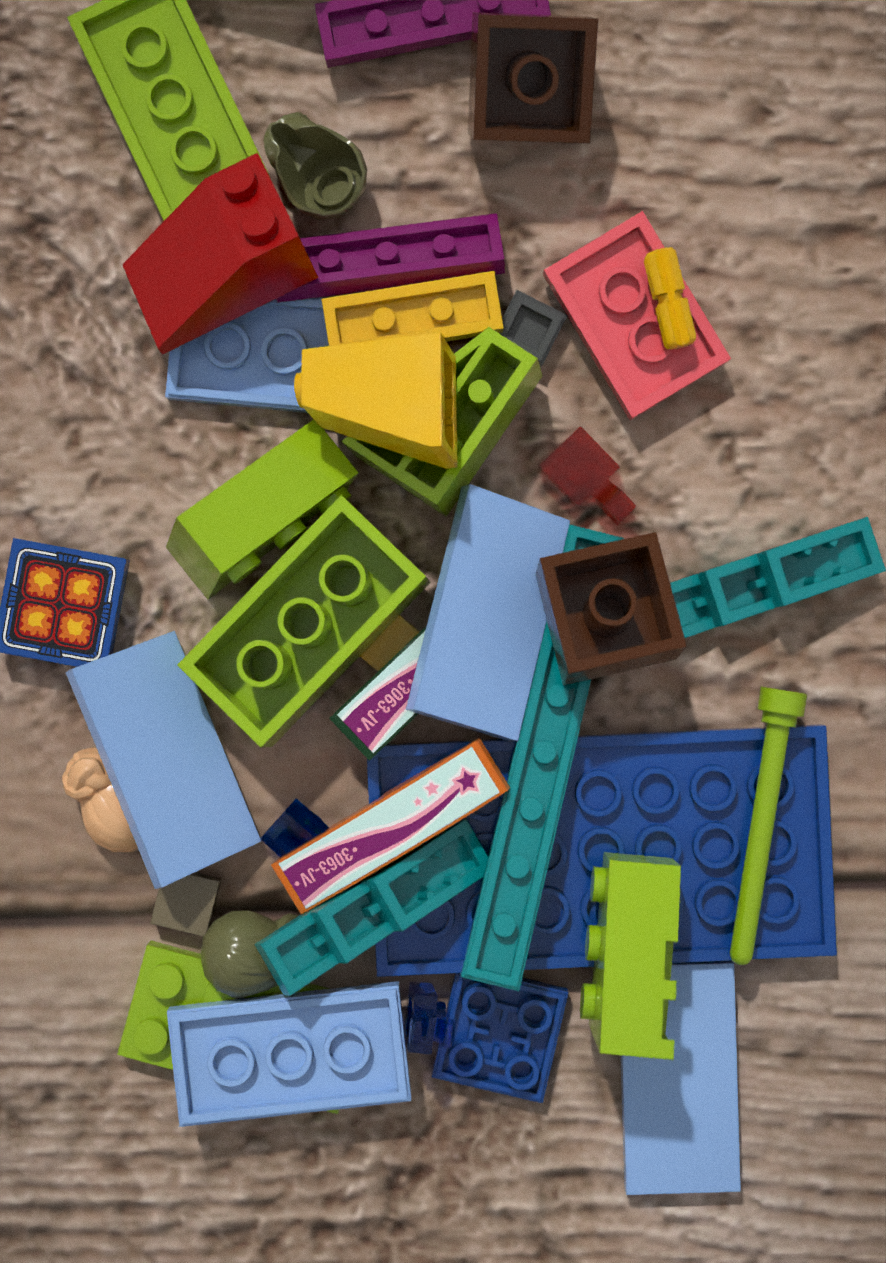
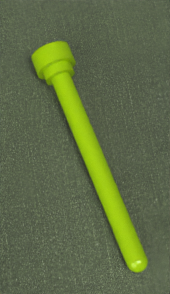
(780, 713)

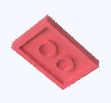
(615, 316)

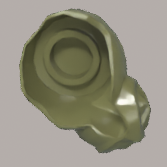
(315, 166)
(232, 959)

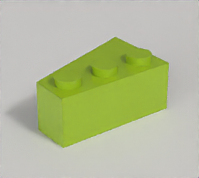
(490, 390)
(260, 509)
(632, 954)

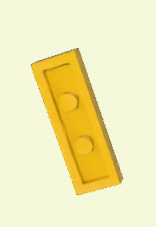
(453, 306)

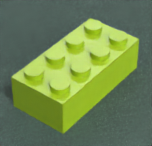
(304, 623)

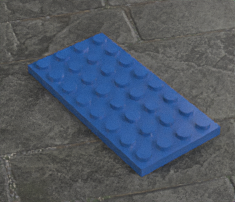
(655, 797)

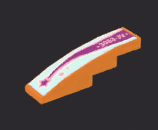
(390, 826)

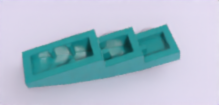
(777, 577)
(374, 908)

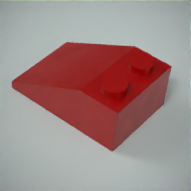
(217, 256)

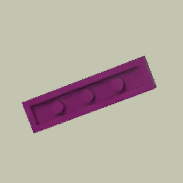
(382, 28)
(401, 256)

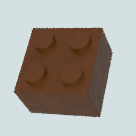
(532, 77)
(610, 608)

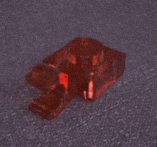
(583, 472)

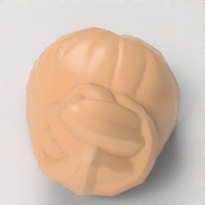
(100, 809)

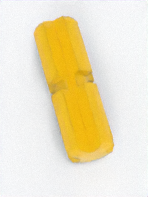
(666, 287)

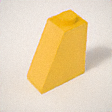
(386, 394)

